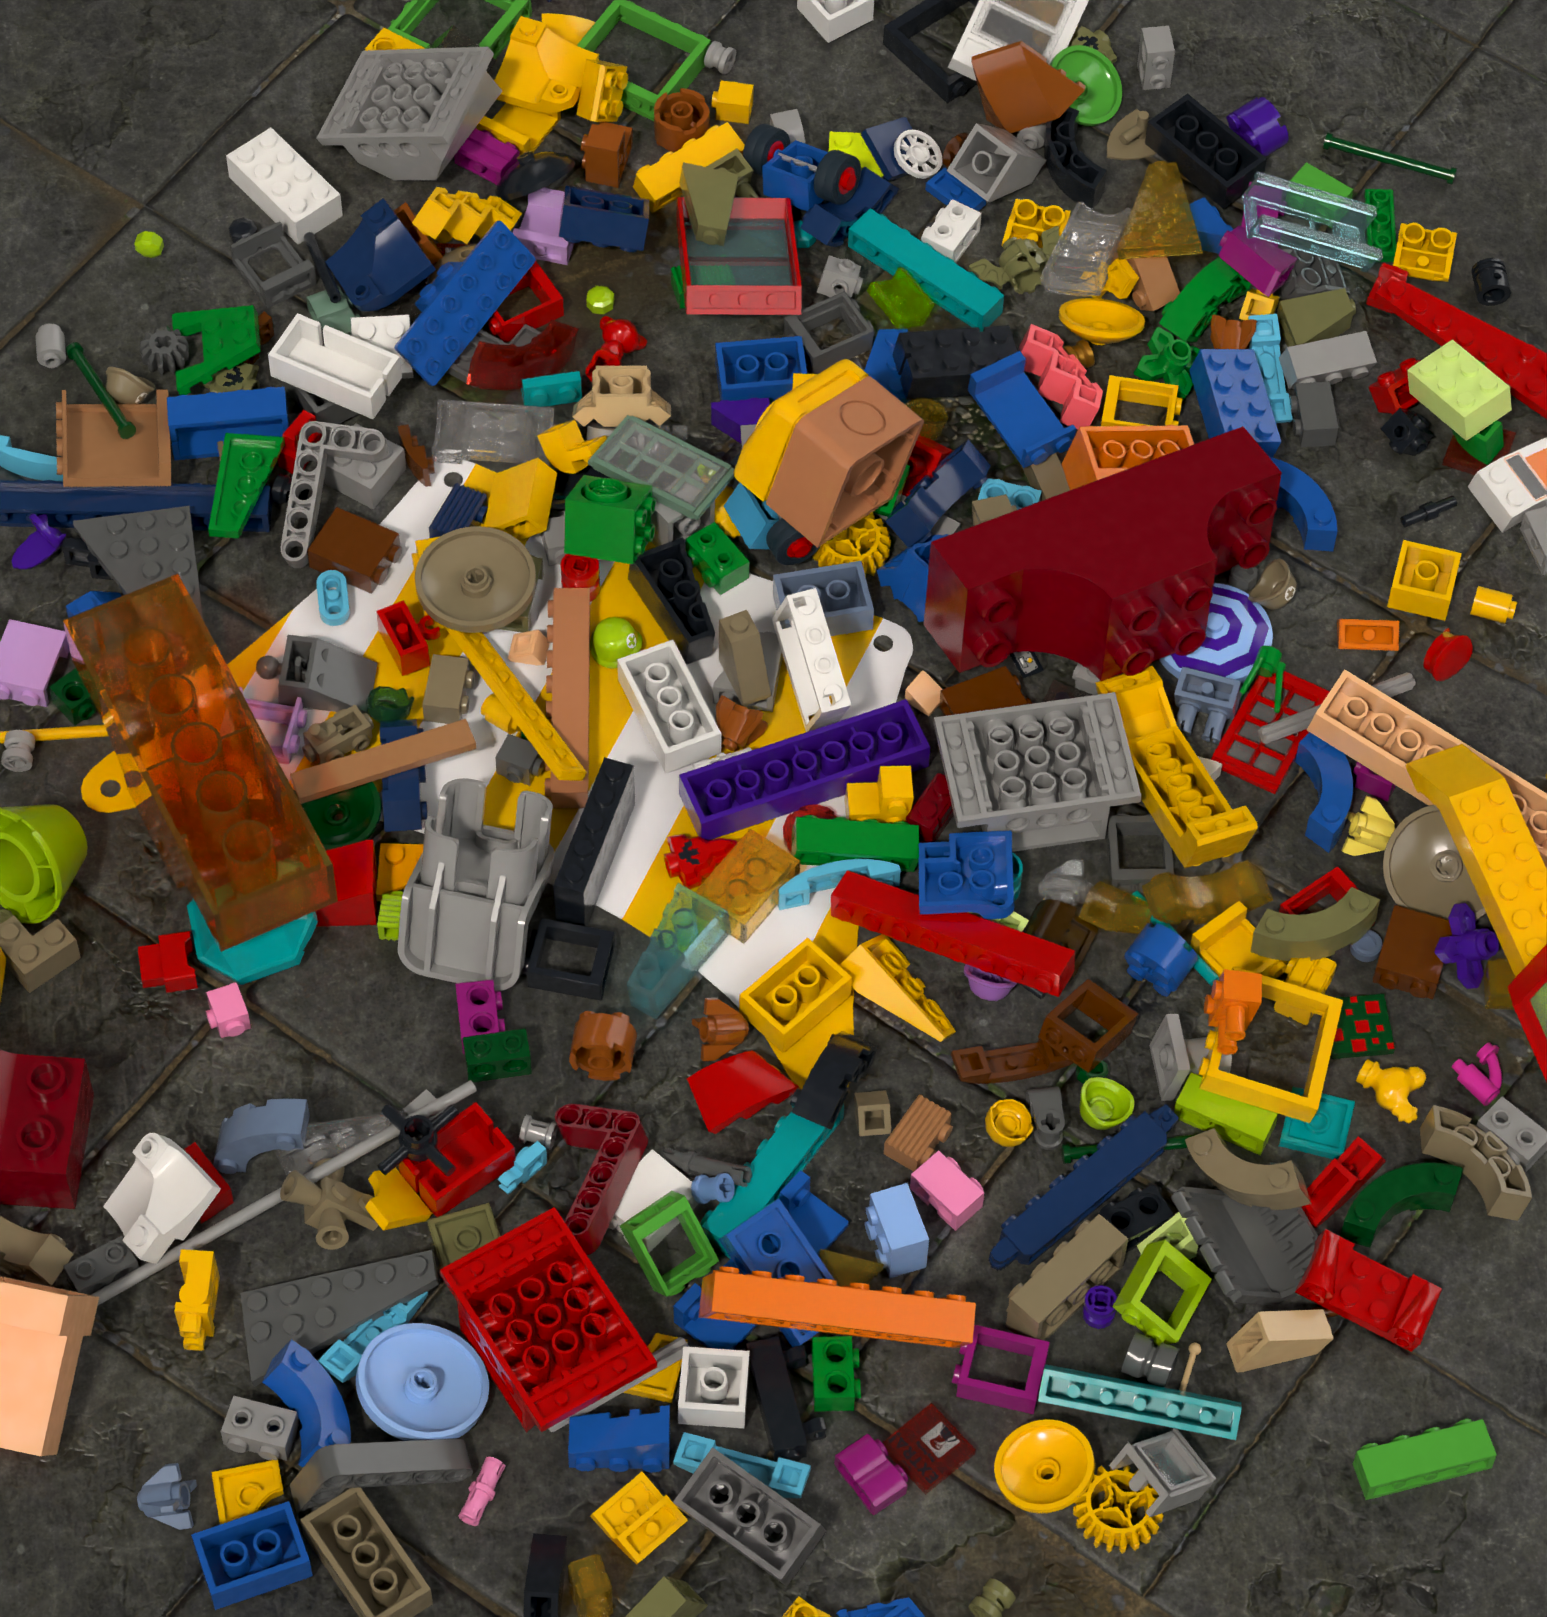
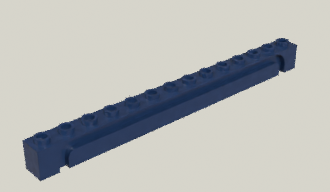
(68, 504)

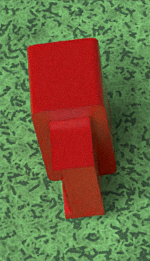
(291, 435)
(168, 963)

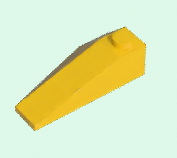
(882, 976)

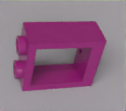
(997, 1394)

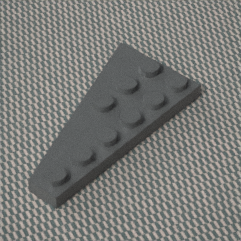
(328, 1305)

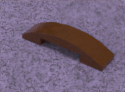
(1007, 1063)

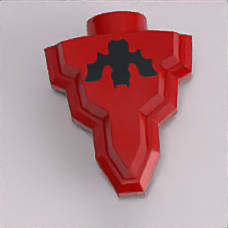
(695, 857)

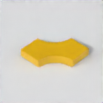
(1120, 279)

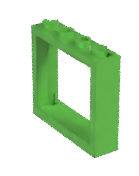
(496, 39)
(635, 97)

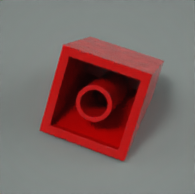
(355, 886)

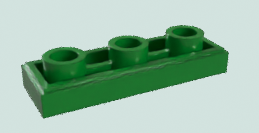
(1381, 230)

